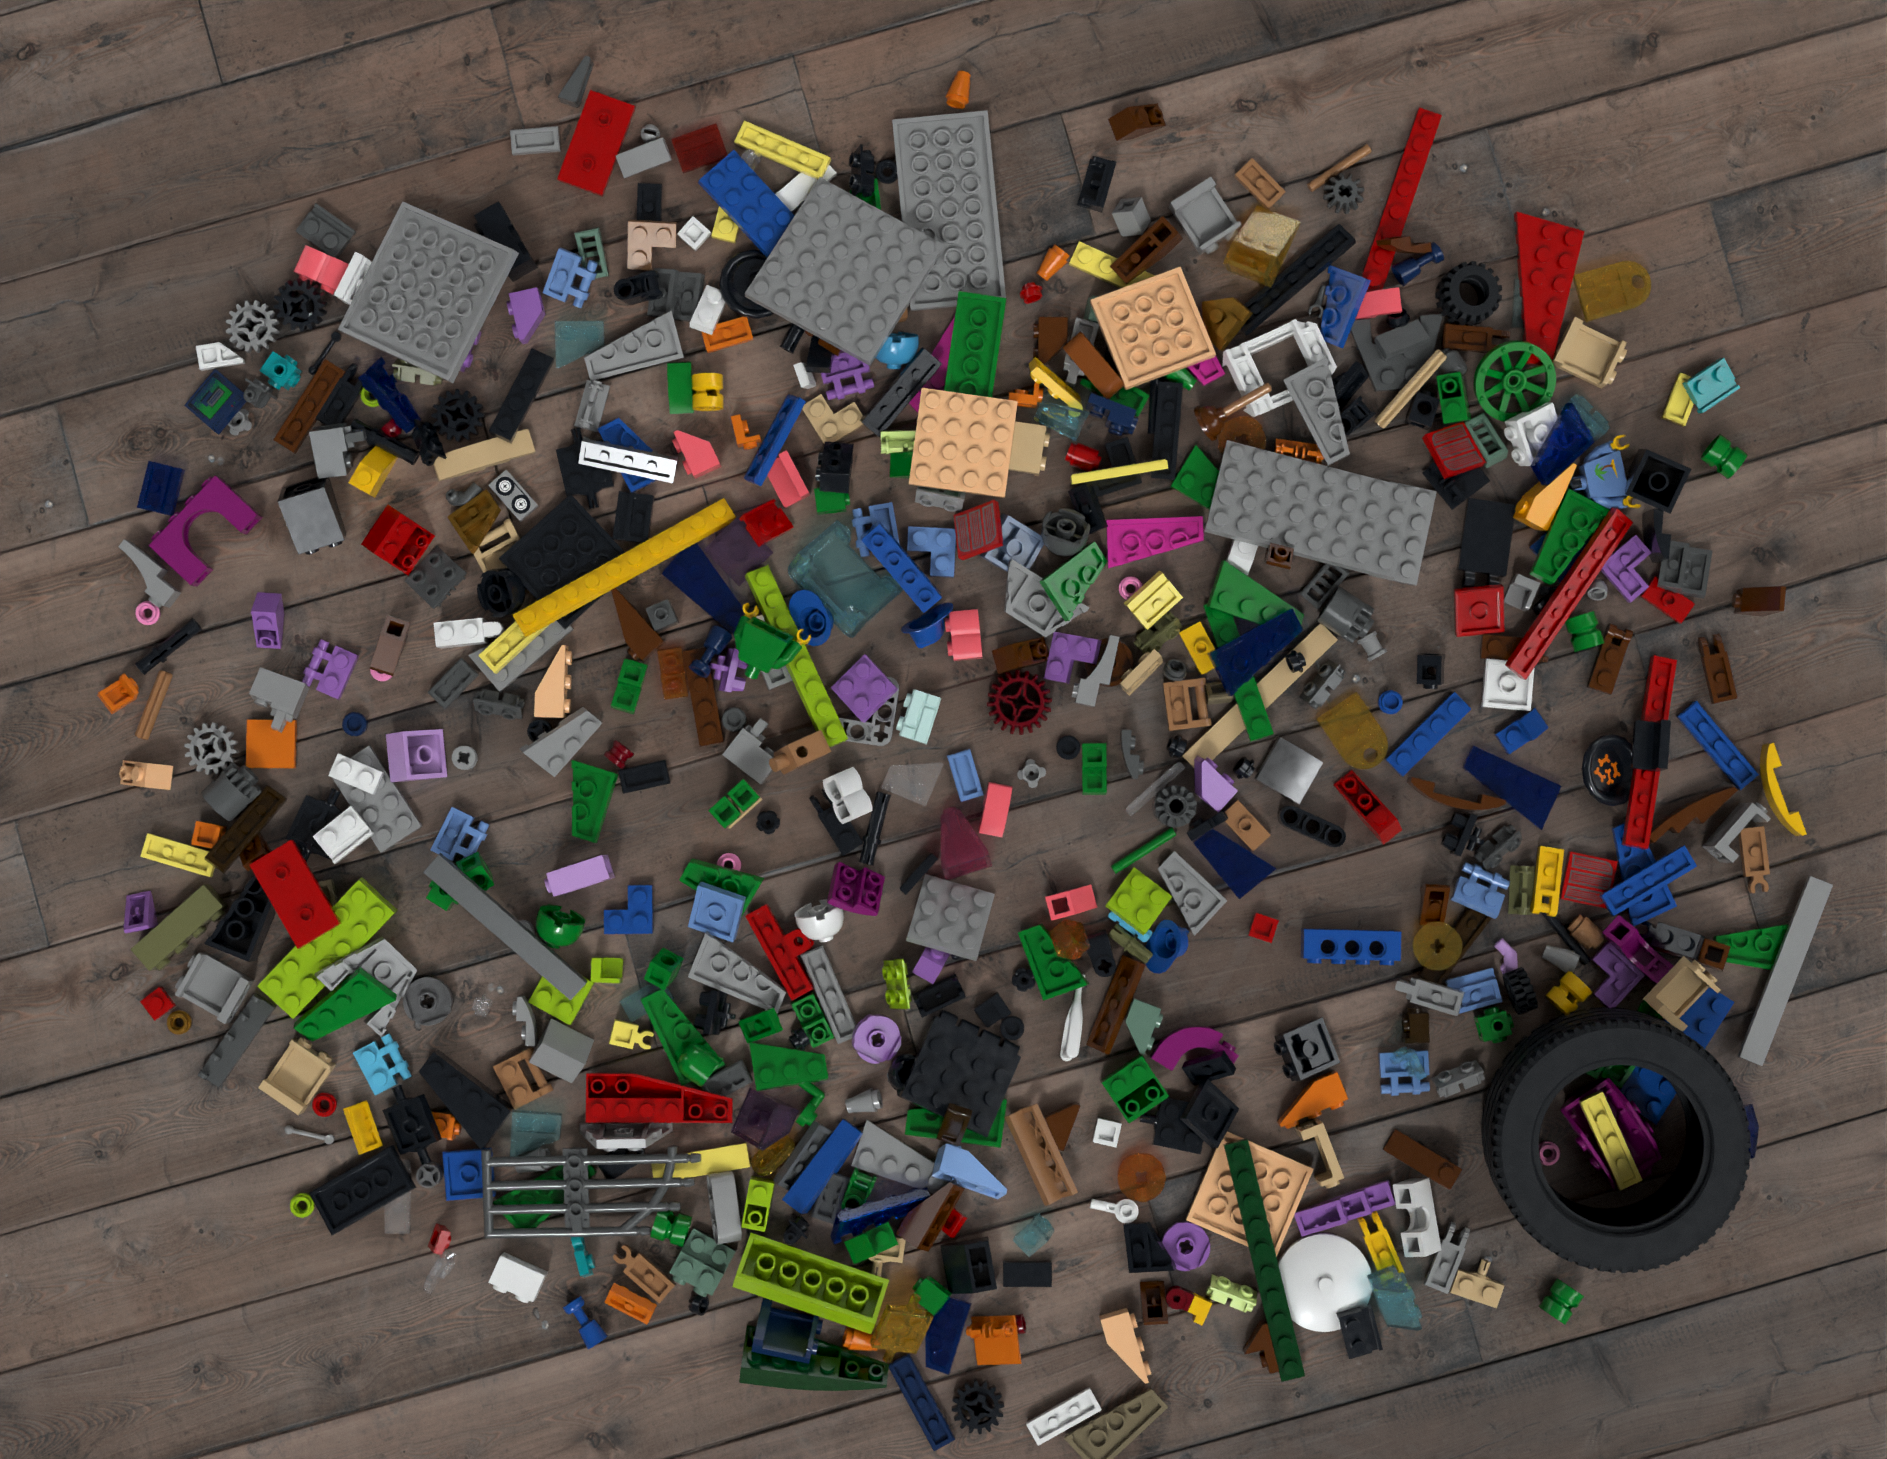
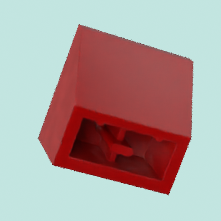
(397, 540)

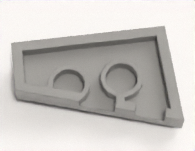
(1191, 892)

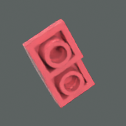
(1380, 303)
(995, 809)

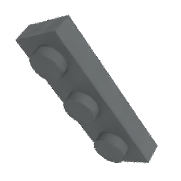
(802, 1154)

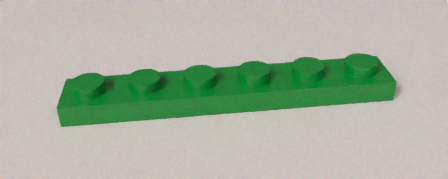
(1248, 695)

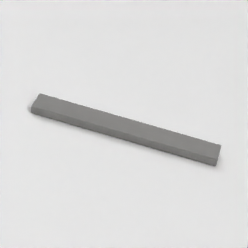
(1785, 970)

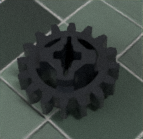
(290, 301)
(460, 407)
(968, 1402)

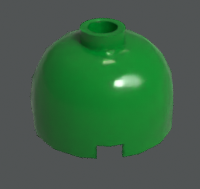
(558, 927)

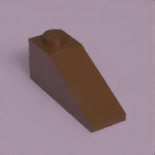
(1147, 250)
(1759, 600)
(637, 632)
(1422, 1159)
(927, 1219)

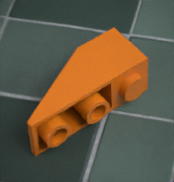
(1318, 1095)

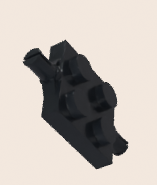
(580, 478)
(310, 819)
(412, 1124)
(1171, 1130)

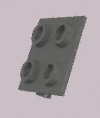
(435, 577)

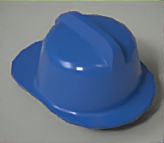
(812, 616)
(929, 626)
(1166, 945)

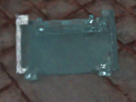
(842, 580)

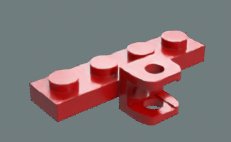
(782, 950)

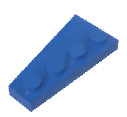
(1630, 862)

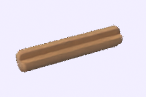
(153, 705)

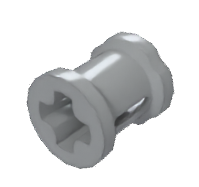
(1372, 646)

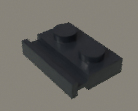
(633, 517)
(1359, 1331)

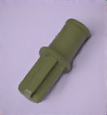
(1130, 944)

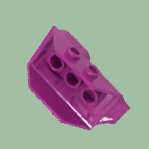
(1634, 1131)

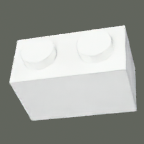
(517, 1277)

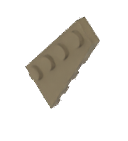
(1117, 1428)

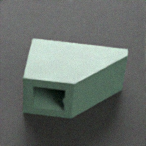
(1141, 1021)

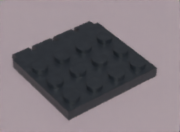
(961, 1070)

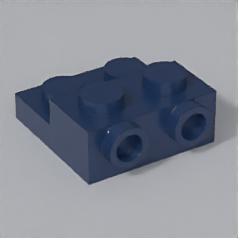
(1120, 417)

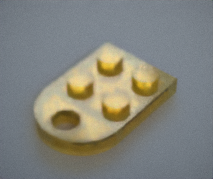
(1610, 289)
(1353, 731)

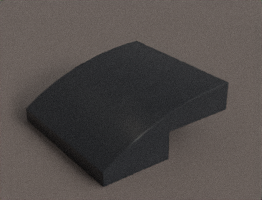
(1653, 538)

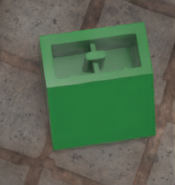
(1134, 1088)

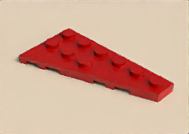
(1545, 275)

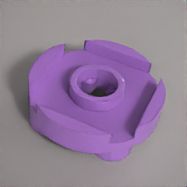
(871, 1026)
(1198, 1239)

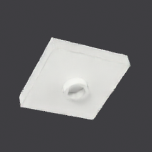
(1504, 688)

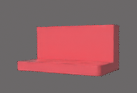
(787, 480)

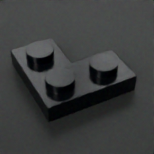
(1119, 455)

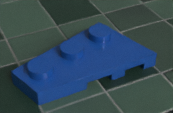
(1342, 306)
(620, 434)

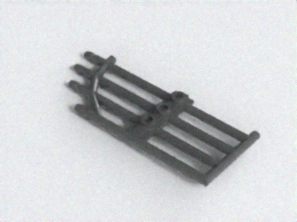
(576, 1192)

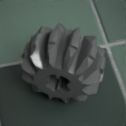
(1341, 185)

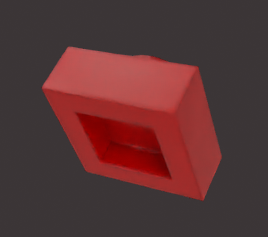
(1263, 927)
(158, 1003)
(954, 1223)
(440, 1239)

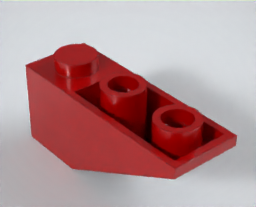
(1368, 807)

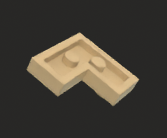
(832, 426)

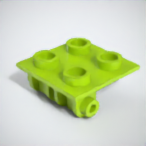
(897, 992)

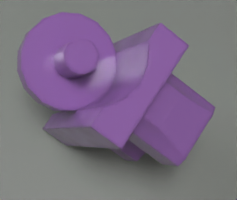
(729, 681)

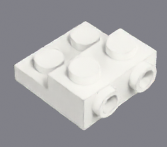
(1528, 432)

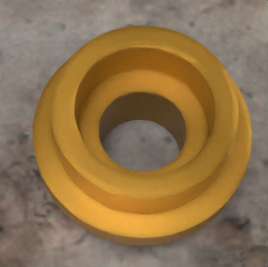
(172, 1025)

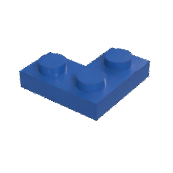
(638, 916)

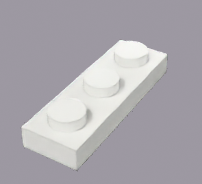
(1063, 1416)

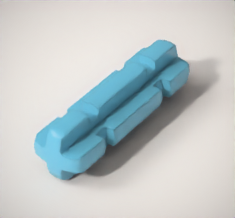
(1144, 938)

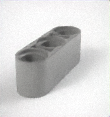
(724, 1207)

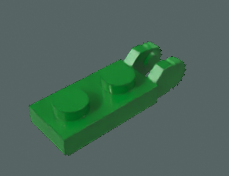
(1131, 397)

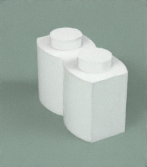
(847, 795)

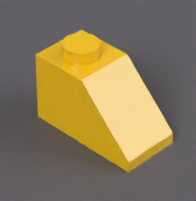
(373, 471)

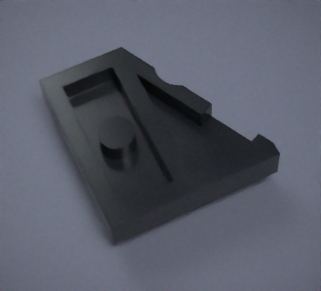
(1145, 1249)

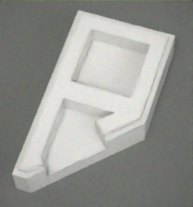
(216, 356)

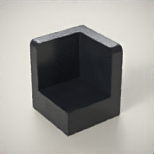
(992, 1010)

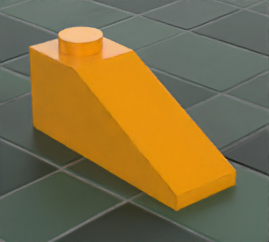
(1542, 501)

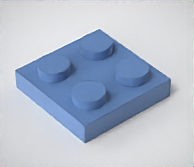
(716, 911)

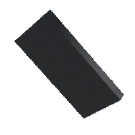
(362, 1190)

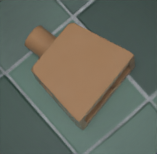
(800, 753)

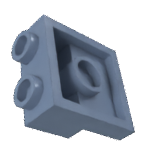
(1018, 544)

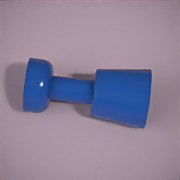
(590, 1331)

